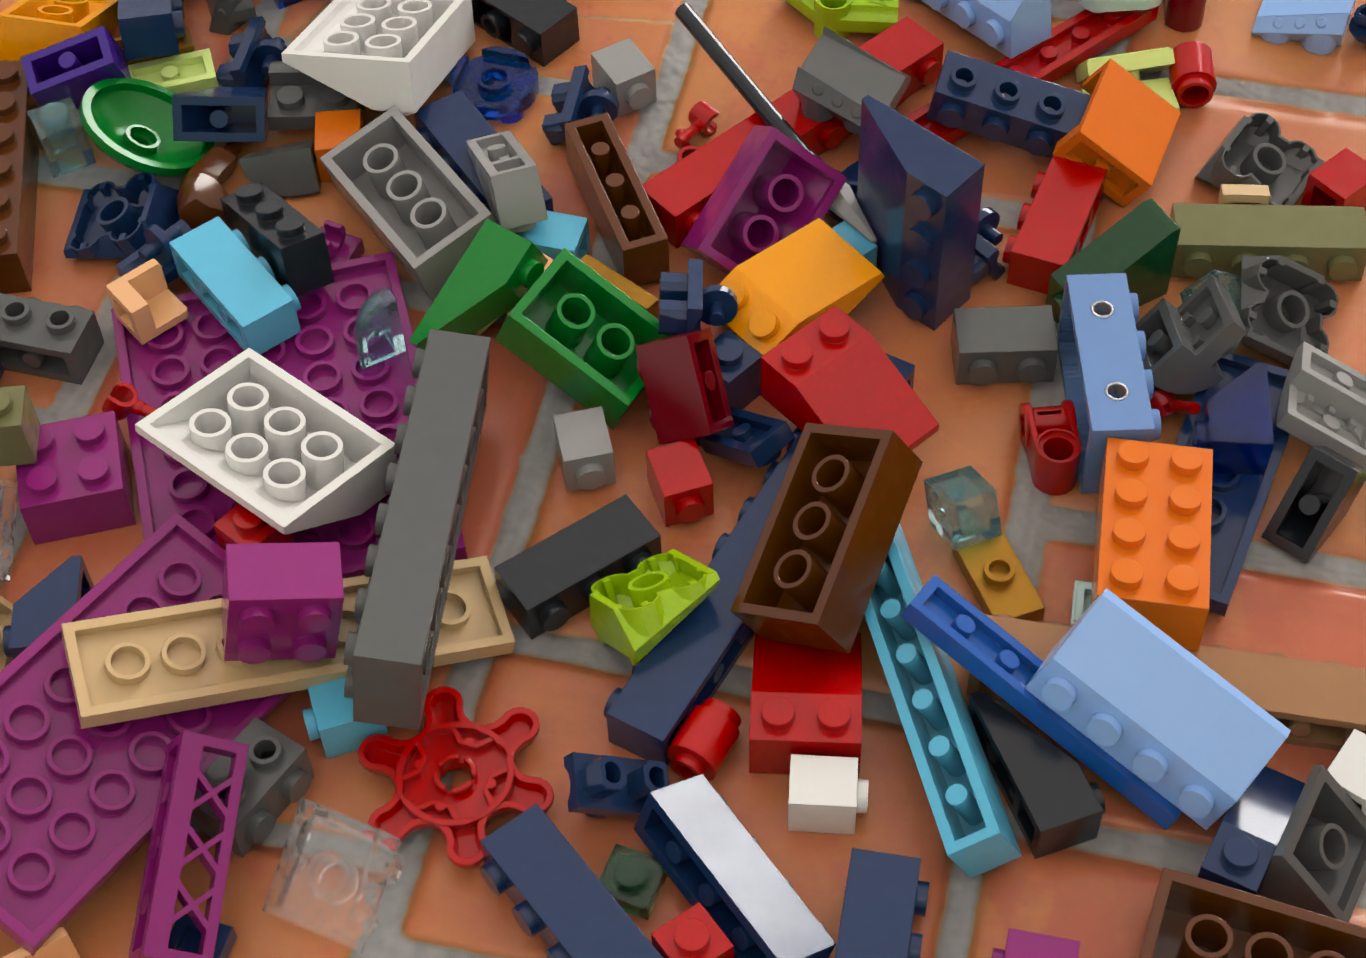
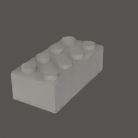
(407, 197)

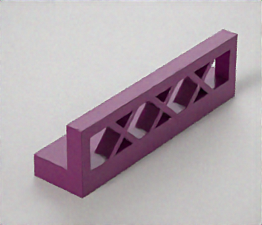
(168, 842)

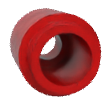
(1193, 74)
(704, 740)

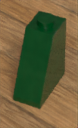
(1138, 245)

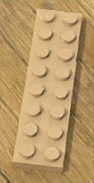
(175, 654)

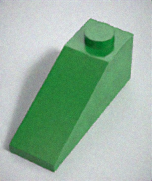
(484, 284)

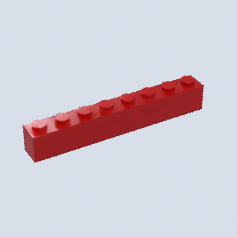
(687, 185)

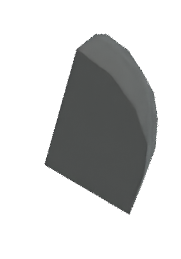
(284, 168)

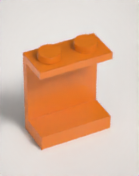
(1121, 131)

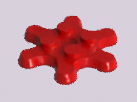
(451, 744)

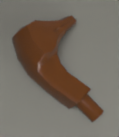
(201, 188)

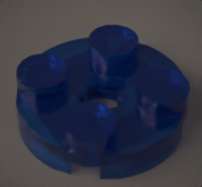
(503, 101)

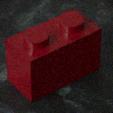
(684, 386)

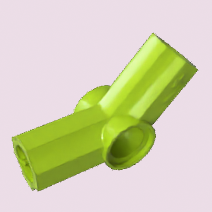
(849, 15)

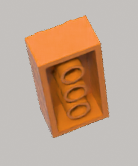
(1156, 534)

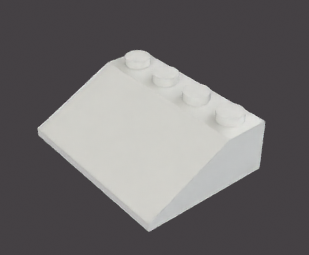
(384, 49)
(273, 445)

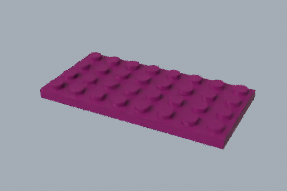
(89, 796)

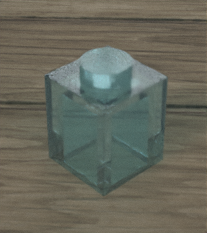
(61, 137)
(962, 507)

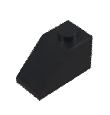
(1315, 502)

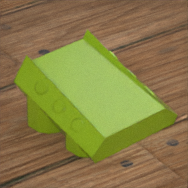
(646, 604)

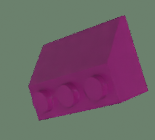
(762, 199)

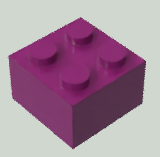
(78, 480)
(281, 601)

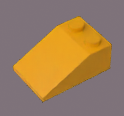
(42, 23)
(796, 284)

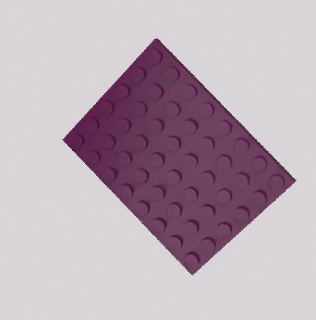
(318, 356)

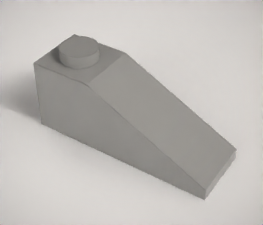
(508, 181)

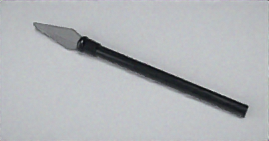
(845, 203)

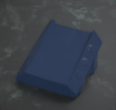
(114, 217)

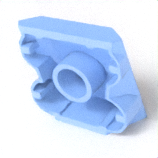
(1315, 23)

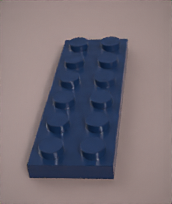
(1236, 497)

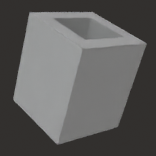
(626, 75)
(584, 449)

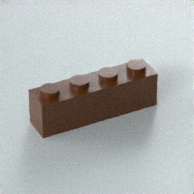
(617, 199)

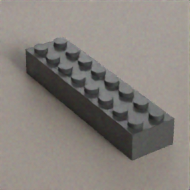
(419, 532)

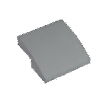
(1325, 403)

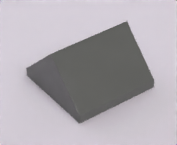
(1320, 851)

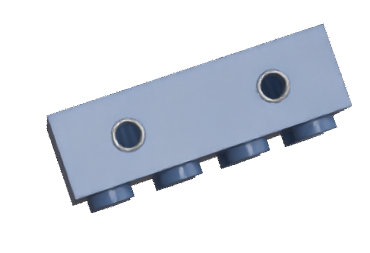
(1104, 368)

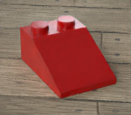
(842, 378)
(803, 704)

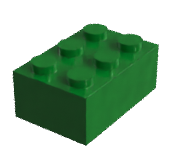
(581, 335)

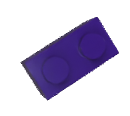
(74, 66)

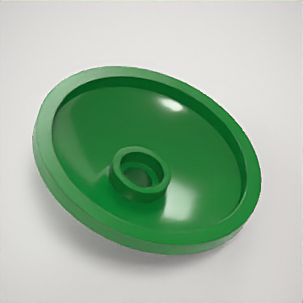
(135, 127)

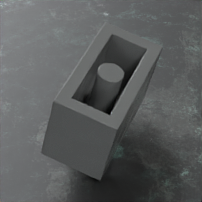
(1004, 345)

